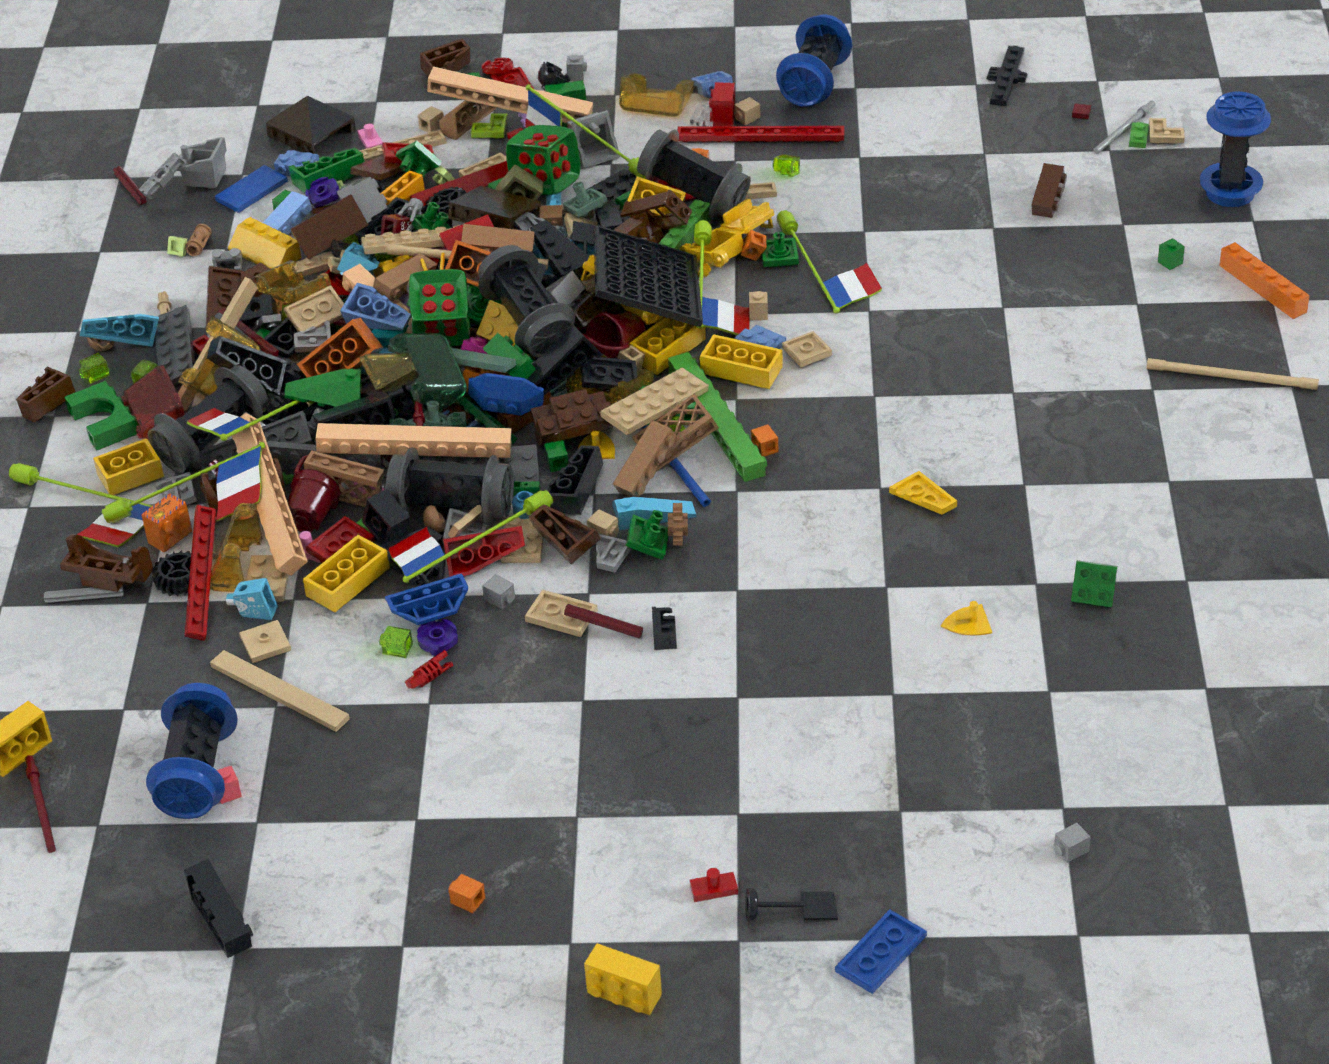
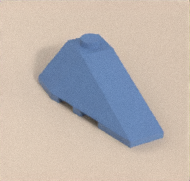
(374, 309)

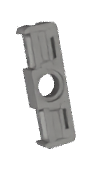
(169, 167)

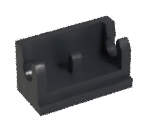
(663, 629)

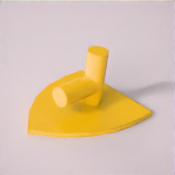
(600, 439)
(968, 621)

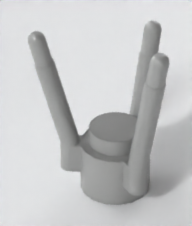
(413, 208)

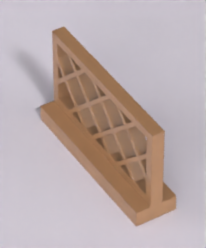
(691, 435)
(347, 472)

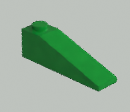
(328, 388)

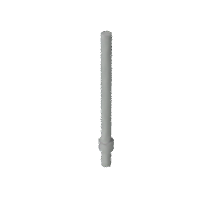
(1141, 112)

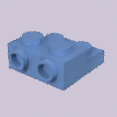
(707, 82)
(295, 158)
(762, 337)

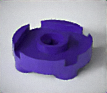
(323, 198)
(437, 644)

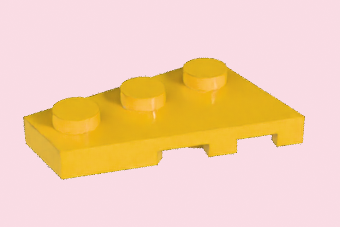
(924, 492)

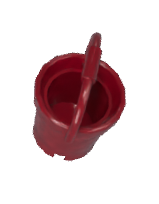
(613, 332)
(311, 497)

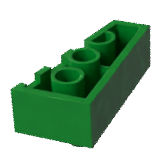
(331, 167)

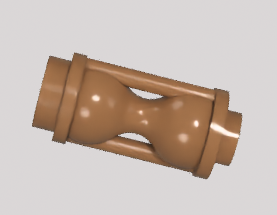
(198, 239)

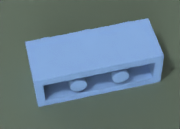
(289, 213)

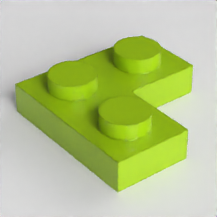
(494, 129)

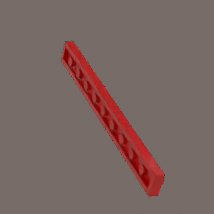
(761, 133)

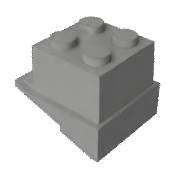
(590, 149)
(204, 163)
(366, 196)

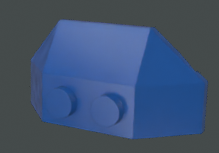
(505, 393)
(429, 600)

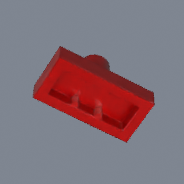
(713, 885)

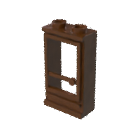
(679, 210)

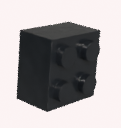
(385, 517)

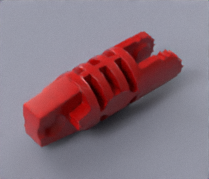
(428, 671)

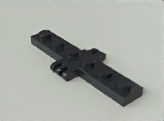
(1006, 75)

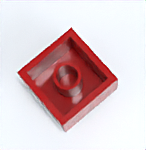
(722, 104)

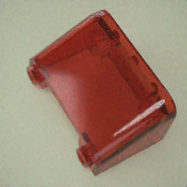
(151, 396)

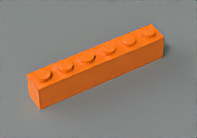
(1264, 280)

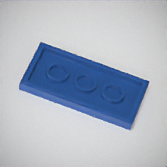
(251, 188)
(880, 951)

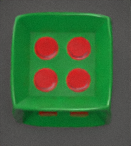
(547, 154)
(440, 304)

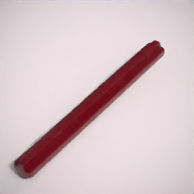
(263, 344)

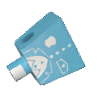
(254, 599)

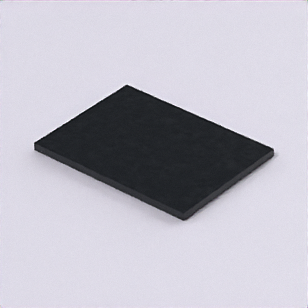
(646, 276)

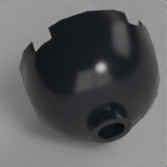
(551, 75)

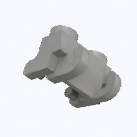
(223, 257)

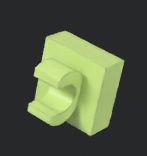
(442, 175)
(177, 245)

